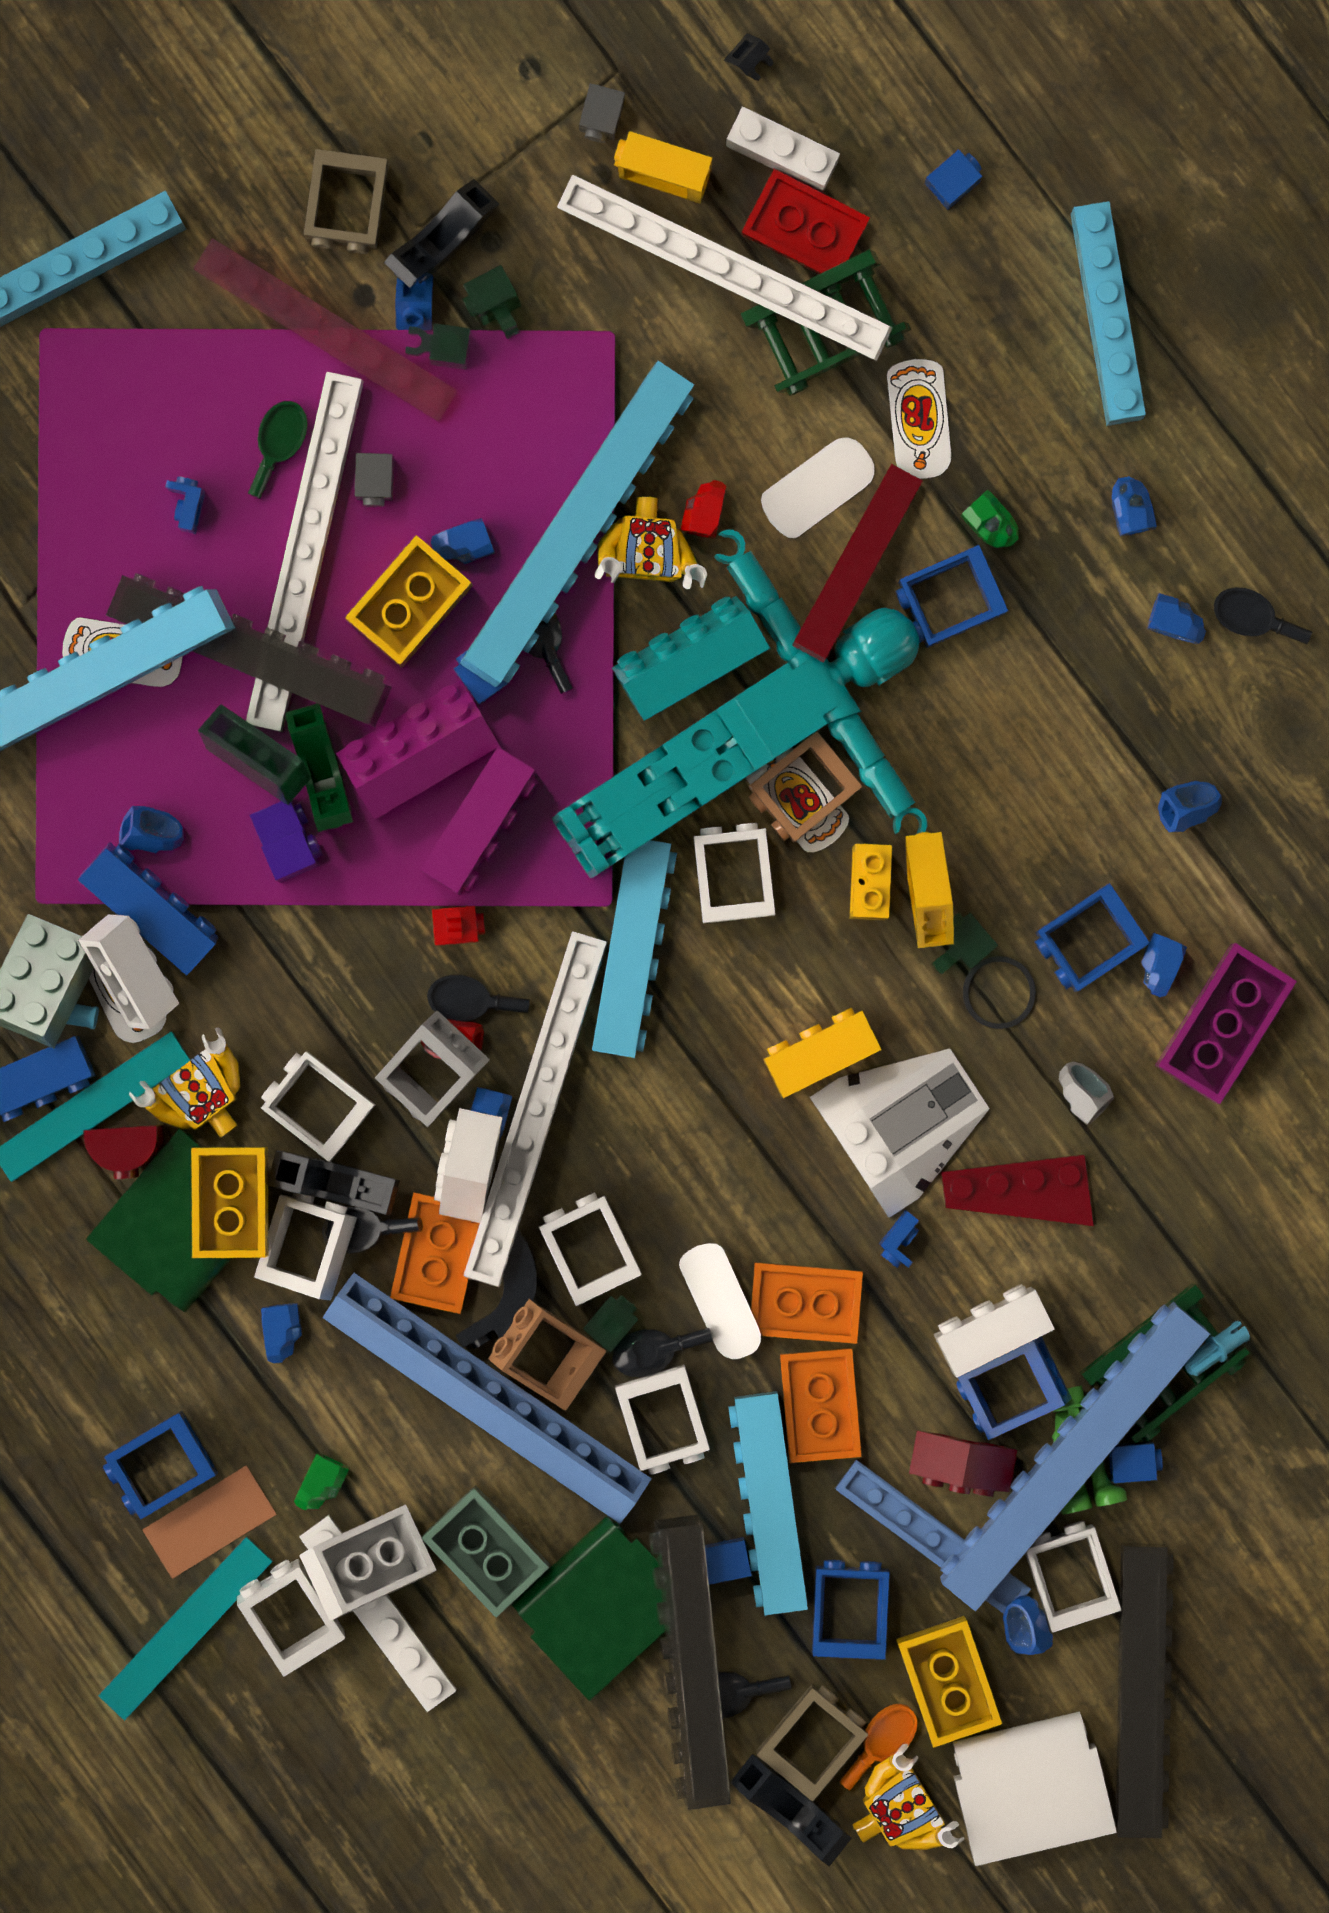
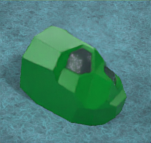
(991, 521)
(321, 1482)

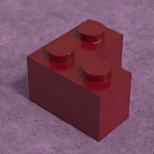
(962, 1464)

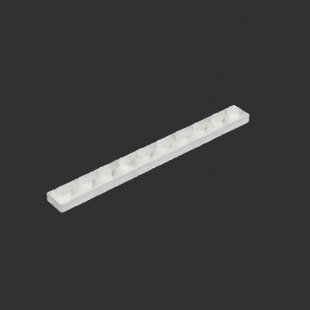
(724, 267)
(308, 534)
(535, 1109)

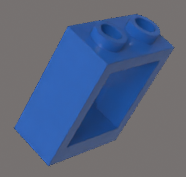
(984, 580)
(1121, 917)
(1046, 1375)
(192, 1448)
(848, 1647)

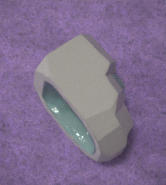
(1085, 1091)

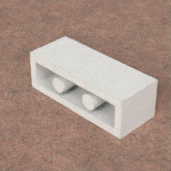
(782, 149)
(129, 971)

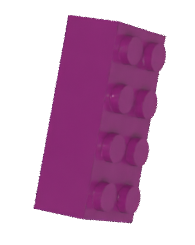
(417, 749)
(479, 821)
(1225, 1023)

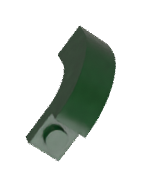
(315, 747)

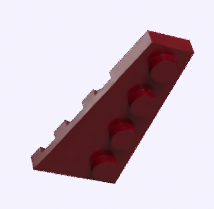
(1029, 1189)

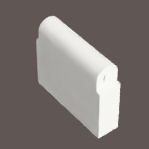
(1031, 1789)

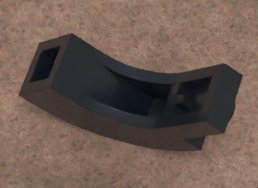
(443, 235)
(333, 1182)
(519, 1286)
(791, 1808)

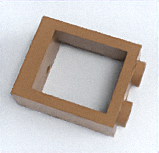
(831, 763)
(571, 1372)

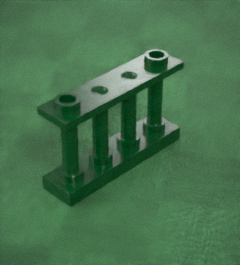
(827, 283)
(1148, 1428)

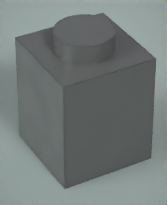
(601, 113)
(374, 478)

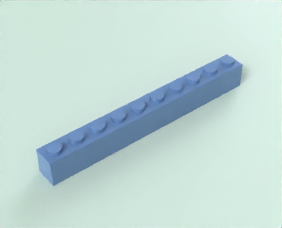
(487, 1398)
(1073, 1456)

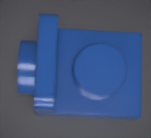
(414, 305)
(189, 509)
(900, 1233)

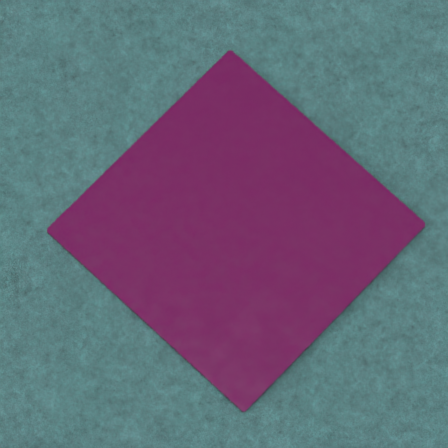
(189, 403)

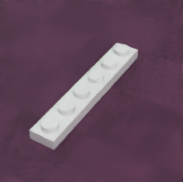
(394, 1635)

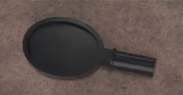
(1253, 615)
(546, 648)
(467, 999)
(370, 1228)
(652, 1350)
(737, 1691)

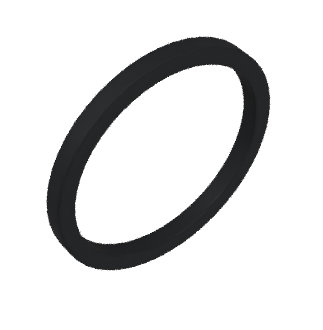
(1019, 966)

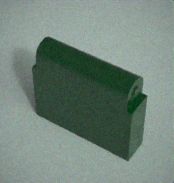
(152, 1229)
(595, 1607)

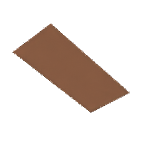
(209, 1522)

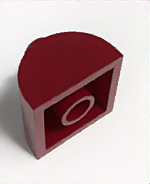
(124, 1148)

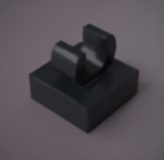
(747, 55)

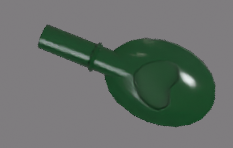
(278, 440)

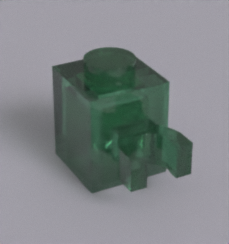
(493, 298)
(447, 346)
(969, 945)
(612, 1321)

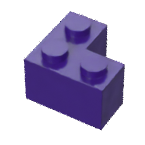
(286, 841)

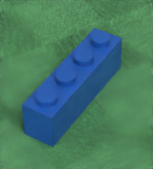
(160, 916)
(43, 1075)

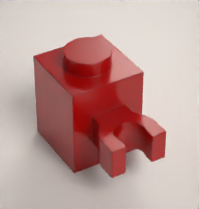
(457, 925)

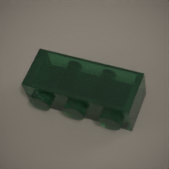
(254, 754)

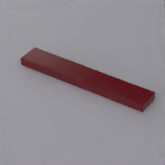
(857, 563)

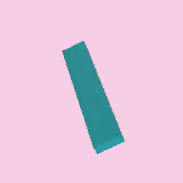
(91, 1106)
(185, 1628)

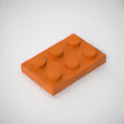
(434, 1259)
(807, 1302)
(820, 1405)

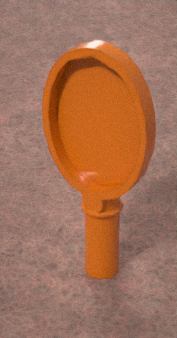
(886, 1734)

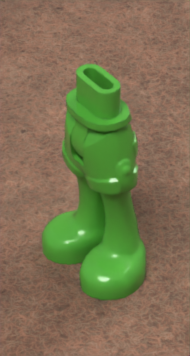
(1103, 1490)

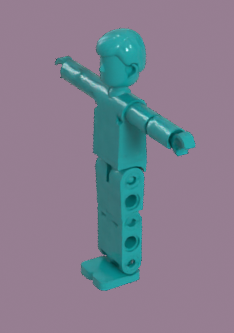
(763, 724)

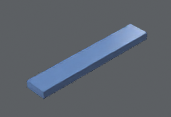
(916, 1525)

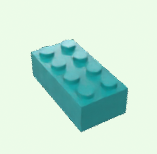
(690, 656)

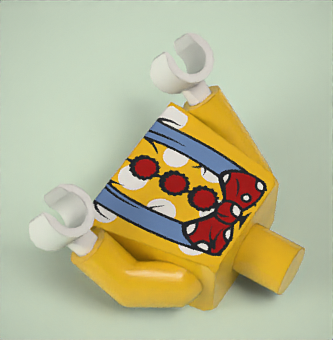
(647, 549)
(197, 1090)
(902, 1808)

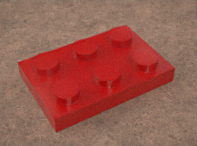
(804, 224)

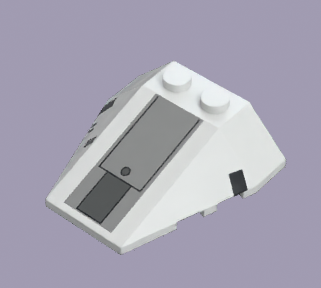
(902, 1122)

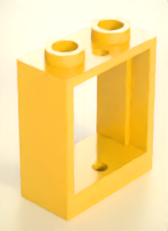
(663, 166)
(872, 865)
(929, 889)

